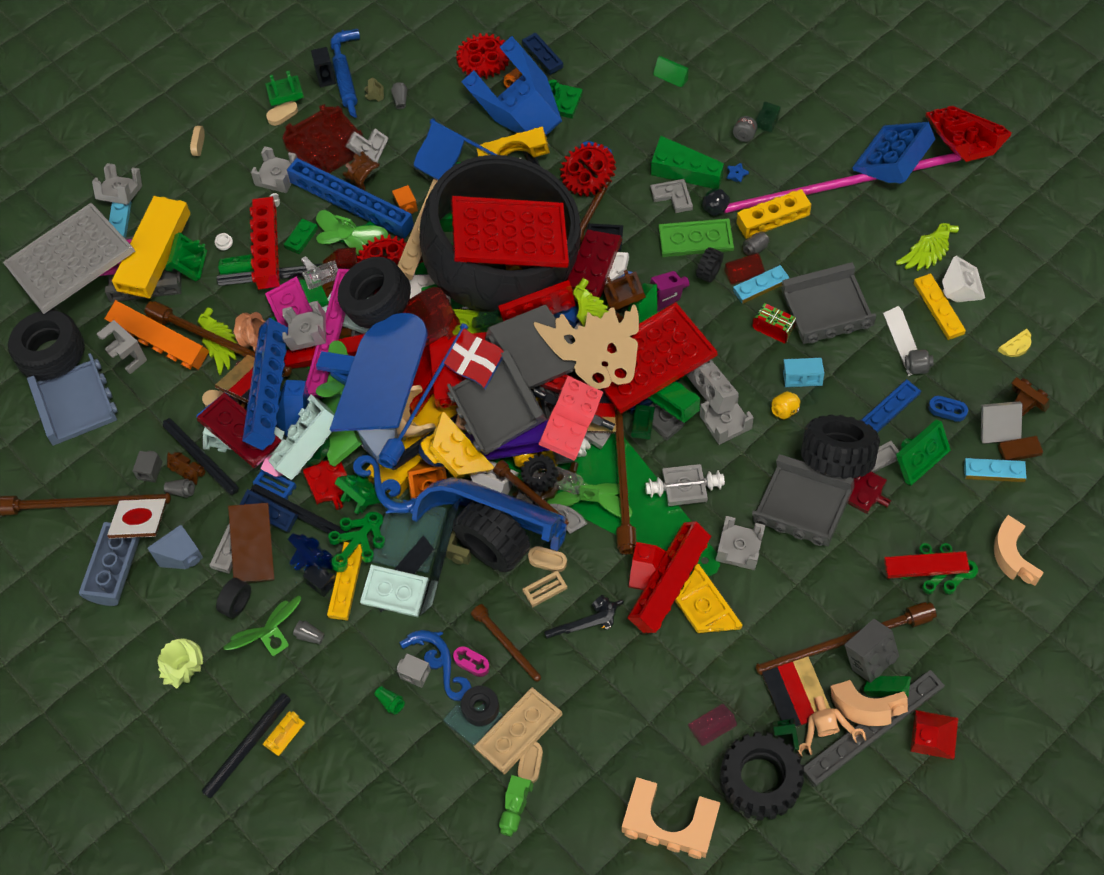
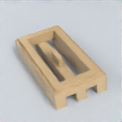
(530, 597)

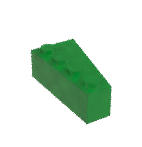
(680, 162)

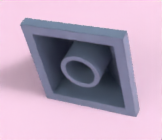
(375, 439)
(175, 550)

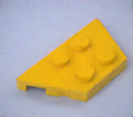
(456, 450)
(705, 605)

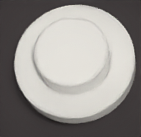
(223, 241)

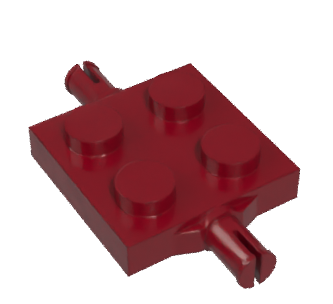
(868, 492)

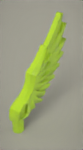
(929, 248)
(588, 303)
(220, 353)

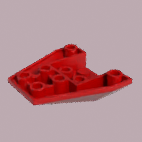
(967, 133)

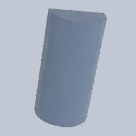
(108, 568)

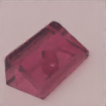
(713, 724)

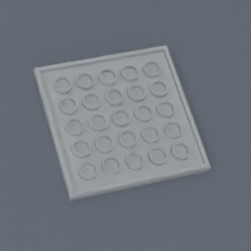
(68, 257)

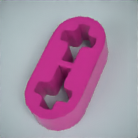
(473, 658)

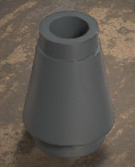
(399, 94)
(180, 487)
(307, 632)

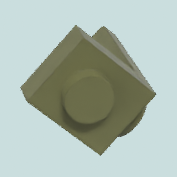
(455, 553)

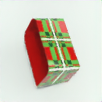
(774, 323)

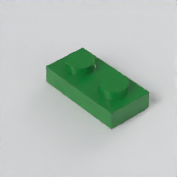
(300, 236)

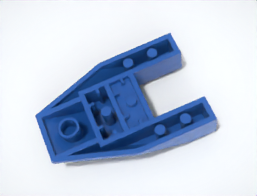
(526, 102)

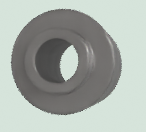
(755, 243)

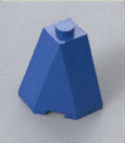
(291, 401)

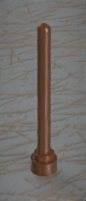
(591, 210)
(502, 470)
(481, 614)

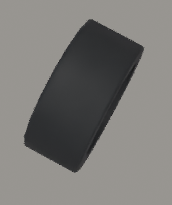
(233, 598)

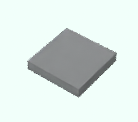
(1001, 422)

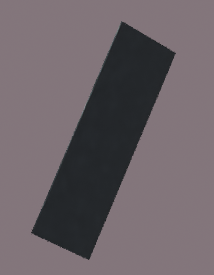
(439, 558)

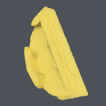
(1017, 345)

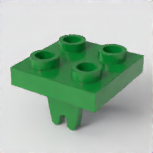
(284, 89)
(187, 256)
(359, 489)

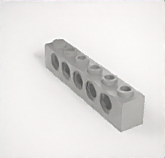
(714, 387)

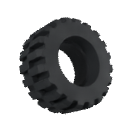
(840, 446)
(491, 536)
(767, 749)

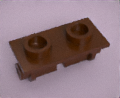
(179, 463)

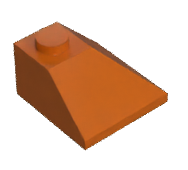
(423, 476)

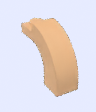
(1008, 555)
(864, 709)

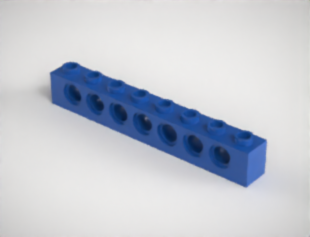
(350, 198)
(265, 385)

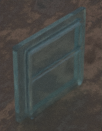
(403, 533)

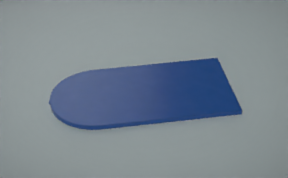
(381, 375)

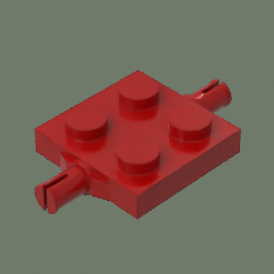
(322, 480)

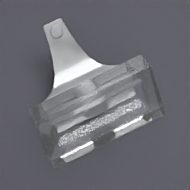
(318, 275)

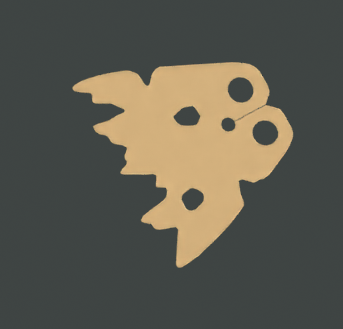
(592, 343)

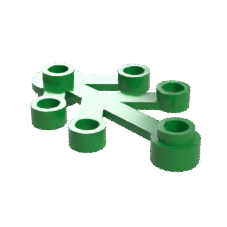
(357, 538)
(938, 578)

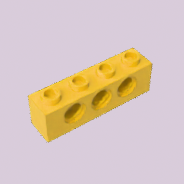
(773, 213)

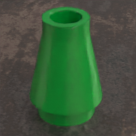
(391, 701)

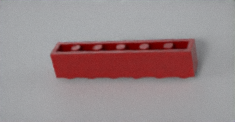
(669, 577)

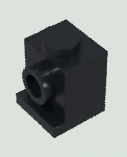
(319, 579)

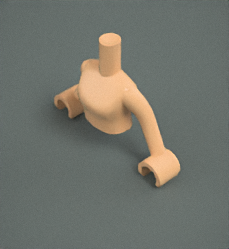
(826, 724)

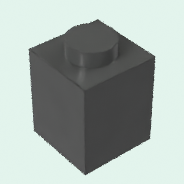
(147, 466)

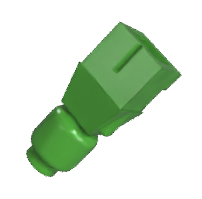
(514, 804)

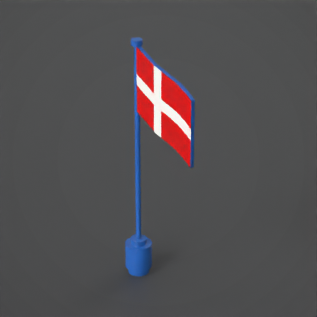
(466, 357)

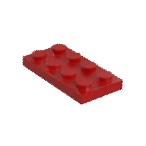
(557, 298)

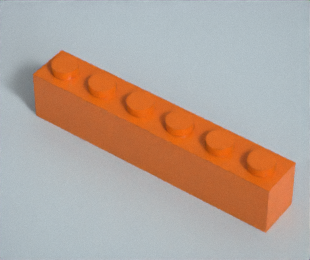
(158, 335)

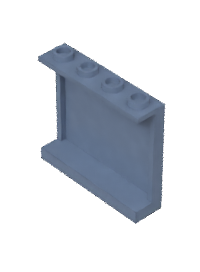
(73, 402)

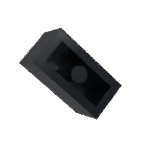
(323, 67)

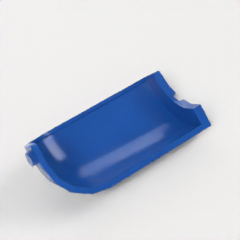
(529, 516)

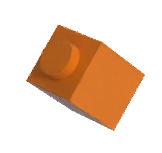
(405, 199)

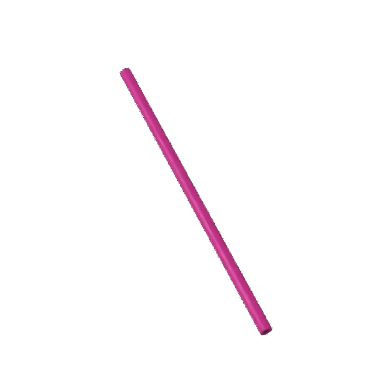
(833, 184)

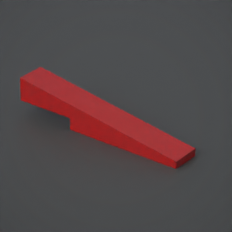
(304, 356)

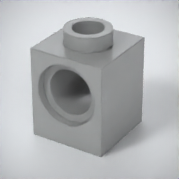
(413, 670)

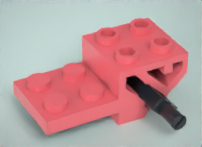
(571, 417)

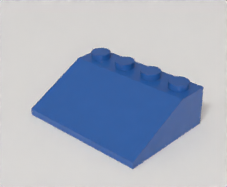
(895, 151)

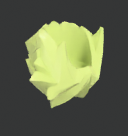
(179, 661)

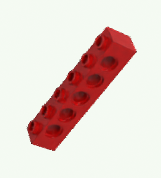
(264, 243)

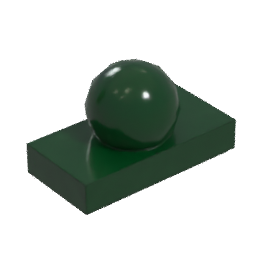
(643, 422)

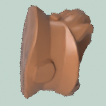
(247, 329)

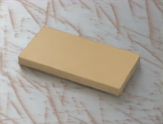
(518, 730)

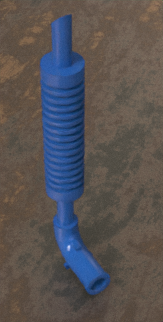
(342, 69)

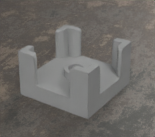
(273, 171)
(117, 188)
(306, 328)
(123, 345)
(726, 424)
(739, 544)

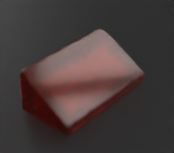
(744, 268)

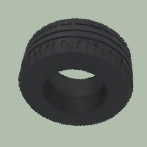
(363, 280)
(54, 360)

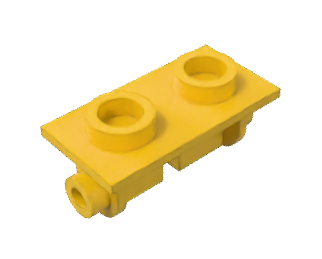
(284, 733)

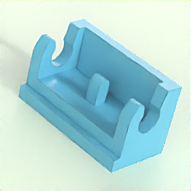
(803, 372)

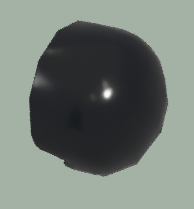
(715, 201)

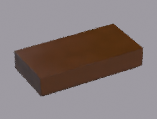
(1020, 448)

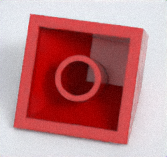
(644, 563)
(934, 734)

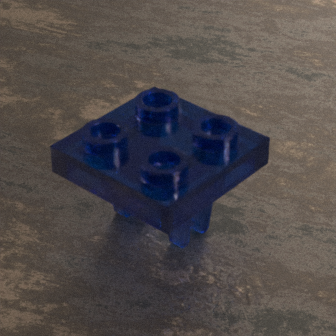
(309, 553)

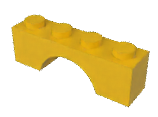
(530, 141)

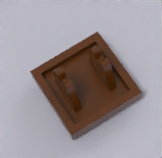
(623, 290)
(1029, 397)

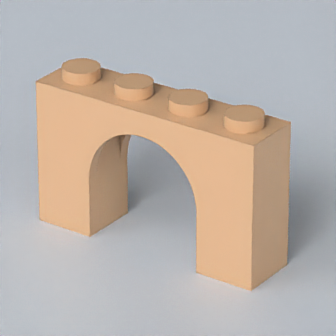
(692, 839)

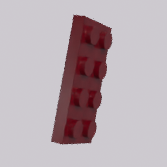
(595, 260)
(227, 422)

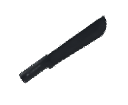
(592, 620)

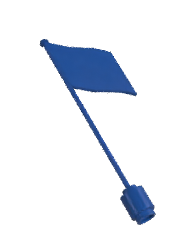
(441, 150)

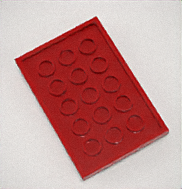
(509, 232)
(665, 352)

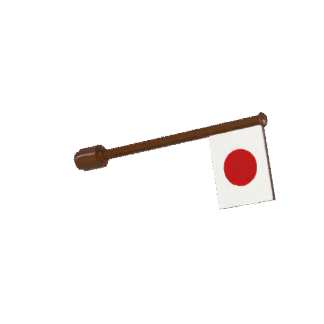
(133, 517)

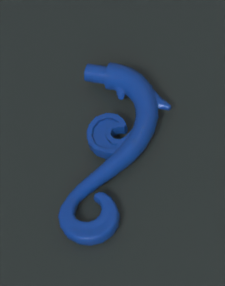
(381, 488)
(445, 660)

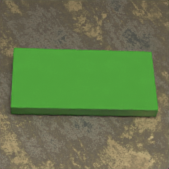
(695, 237)
(341, 442)

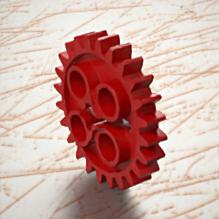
(482, 55)
(599, 158)
(375, 249)

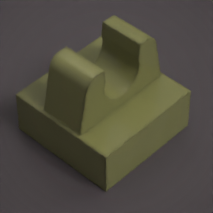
(374, 90)

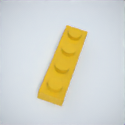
(939, 306)
(345, 586)

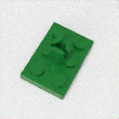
(566, 98)
(922, 452)

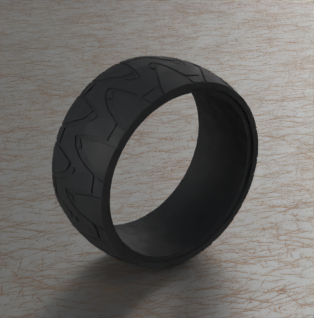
(497, 178)

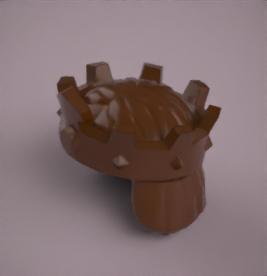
(360, 169)

